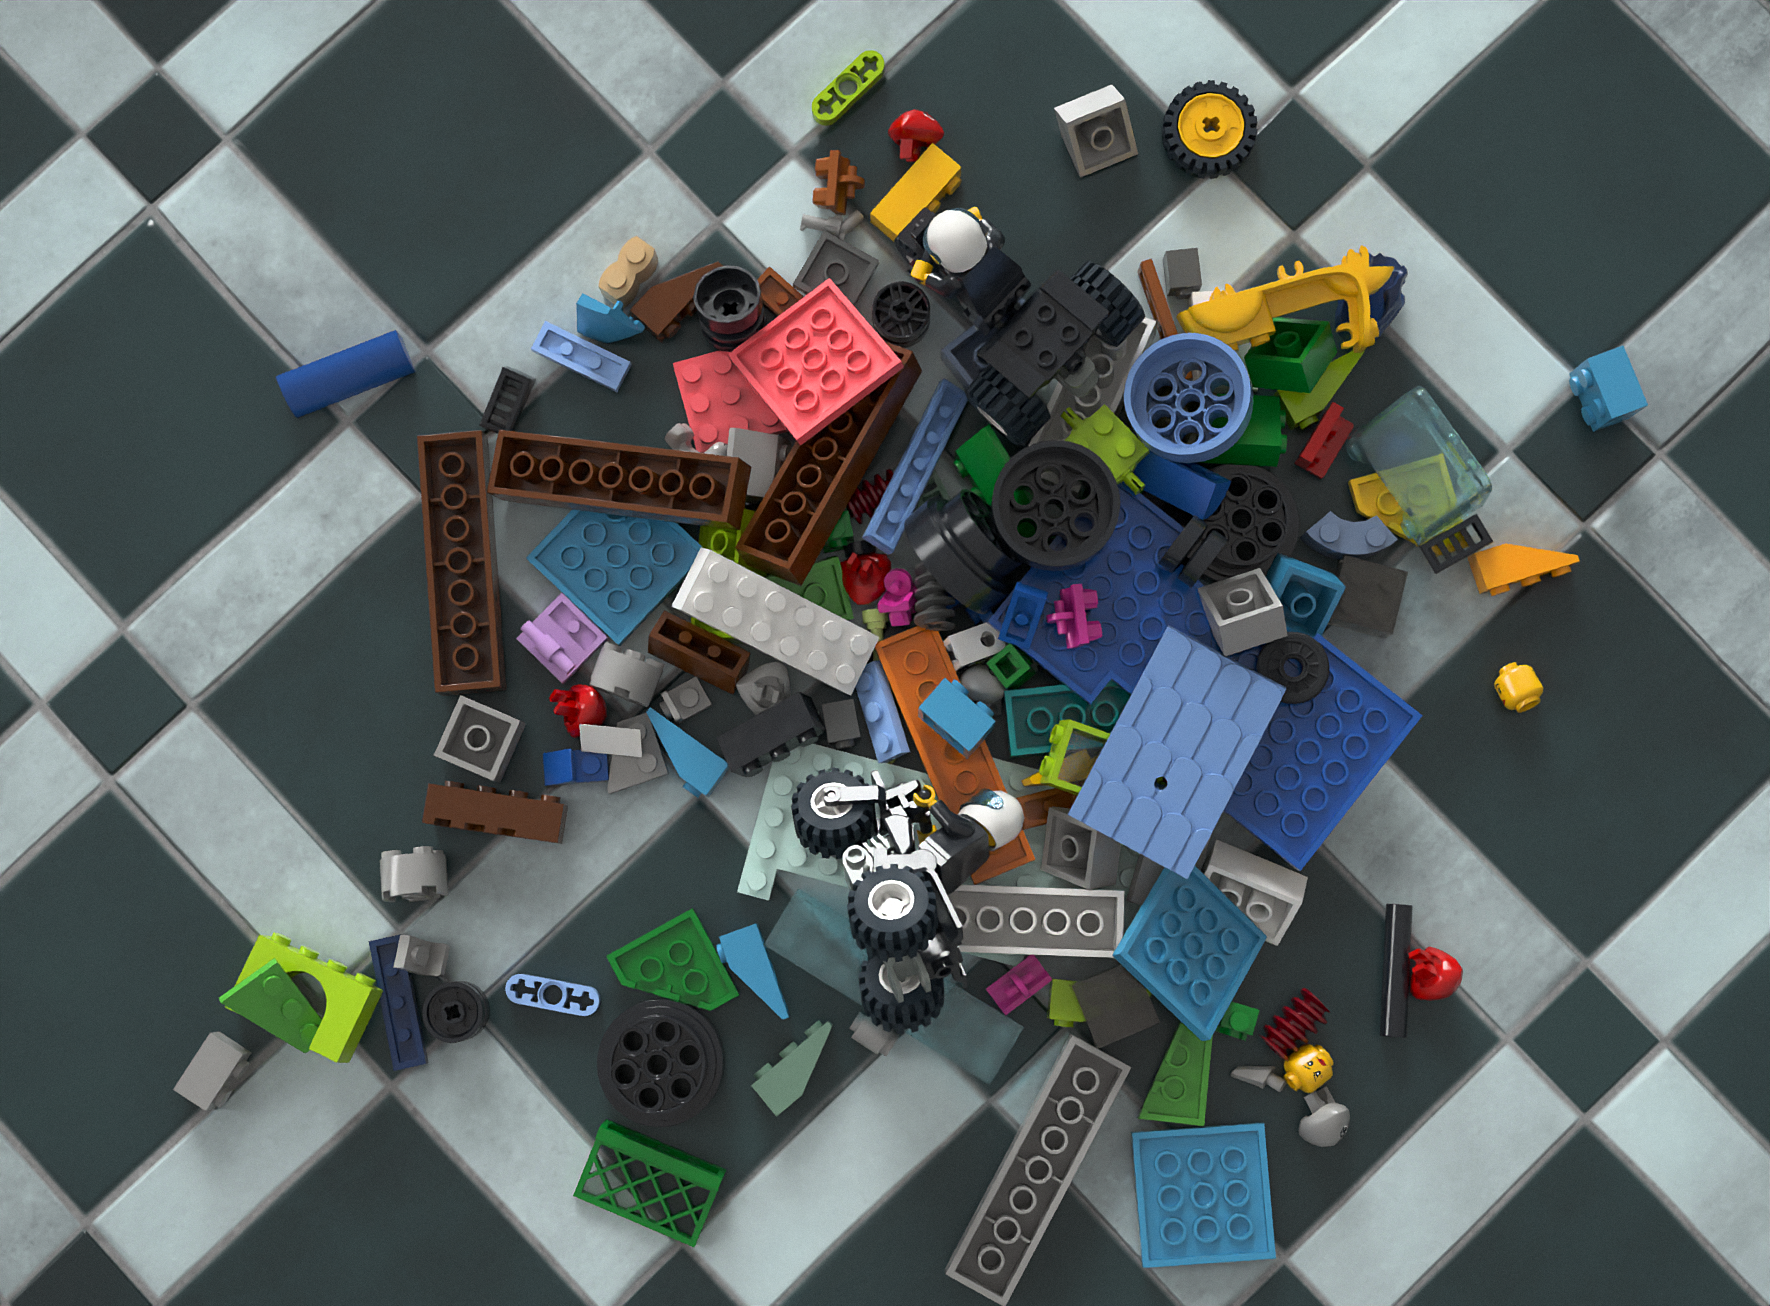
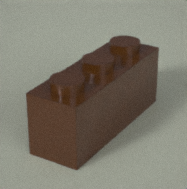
(698, 652)

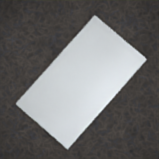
(610, 740)

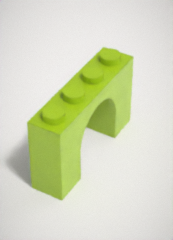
(347, 996)

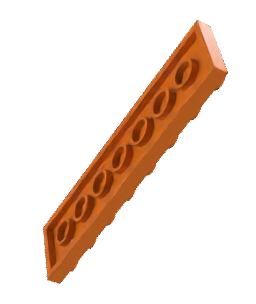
(914, 667)

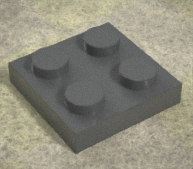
(840, 262)

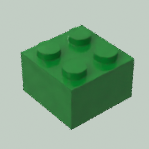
(1293, 357)

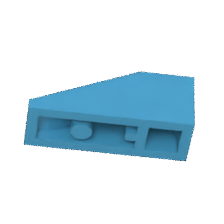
(690, 758)
(752, 964)

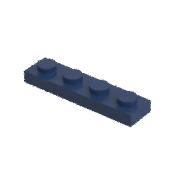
(398, 1006)

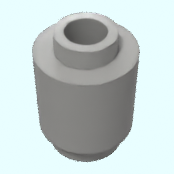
(873, 1036)

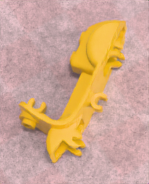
(1249, 313)

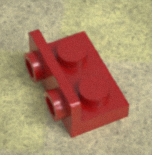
(1325, 442)

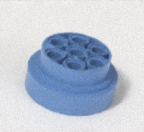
(1167, 365)

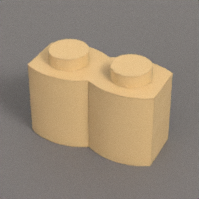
(634, 266)

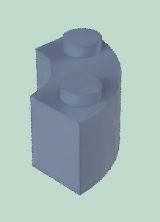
(1339, 537)

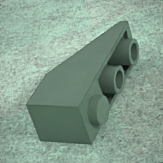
(787, 1080)

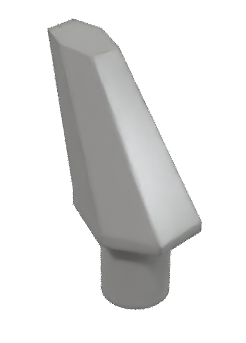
(1259, 1076)

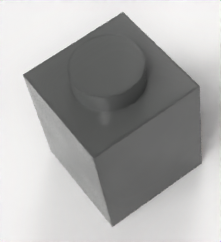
(1182, 272)
(841, 723)

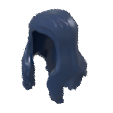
(1384, 303)

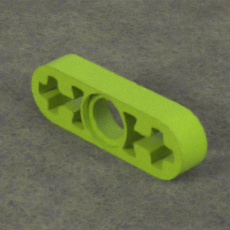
(870, 78)

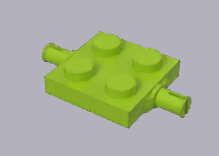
(1111, 441)

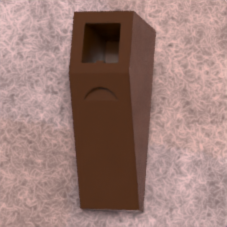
(669, 303)

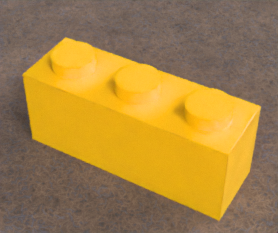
(919, 188)

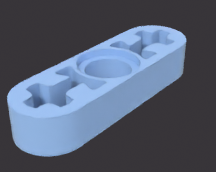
(575, 1007)

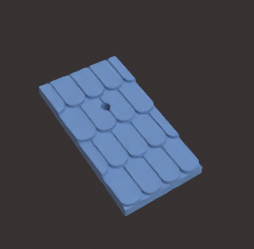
(1185, 721)

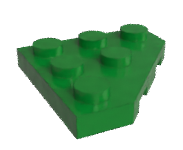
(676, 964)

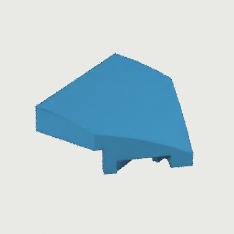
(604, 323)

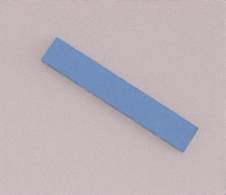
(916, 466)

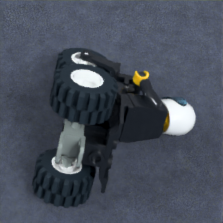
(1040, 338)
(897, 893)

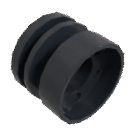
(729, 306)

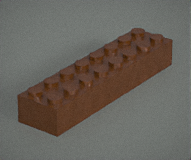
(620, 479)
(821, 479)
(461, 563)

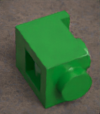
(841, 535)
(1011, 667)
(1238, 1021)

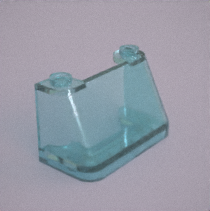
(1421, 464)

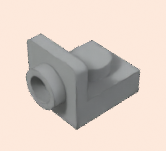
(685, 701)
(421, 956)

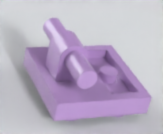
(562, 638)

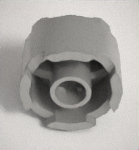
(626, 674)
(414, 875)

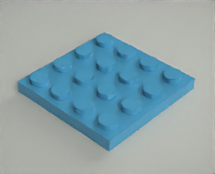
(615, 566)
(1190, 949)
(1203, 1195)

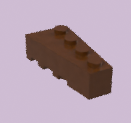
(495, 813)

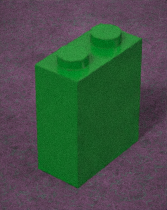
(1261, 440)

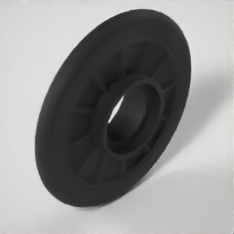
(1312, 659)

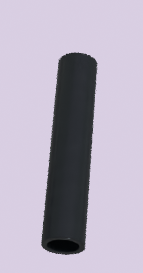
(1396, 970)

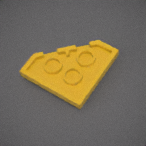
(1374, 498)

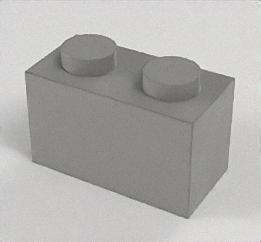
(213, 1071)

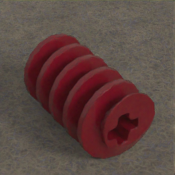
(868, 498)
(1294, 1024)

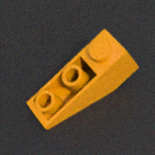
(1509, 564)

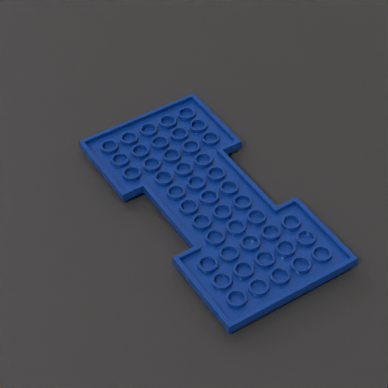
(1310, 755)

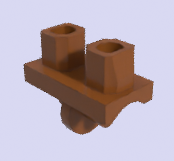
(840, 184)

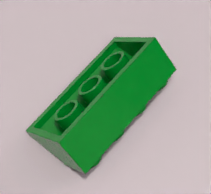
(981, 462)

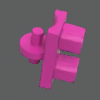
(899, 597)
(1071, 616)
(1018, 984)

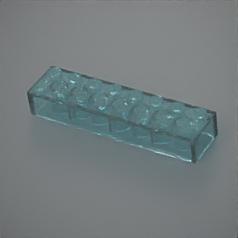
(823, 945)

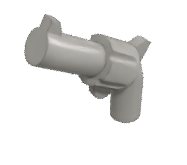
(833, 225)

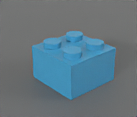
(1607, 389)
(1306, 594)
(957, 717)

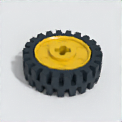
(1217, 150)

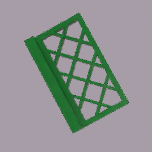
(661, 1156)

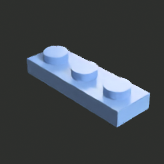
(581, 356)
(881, 713)

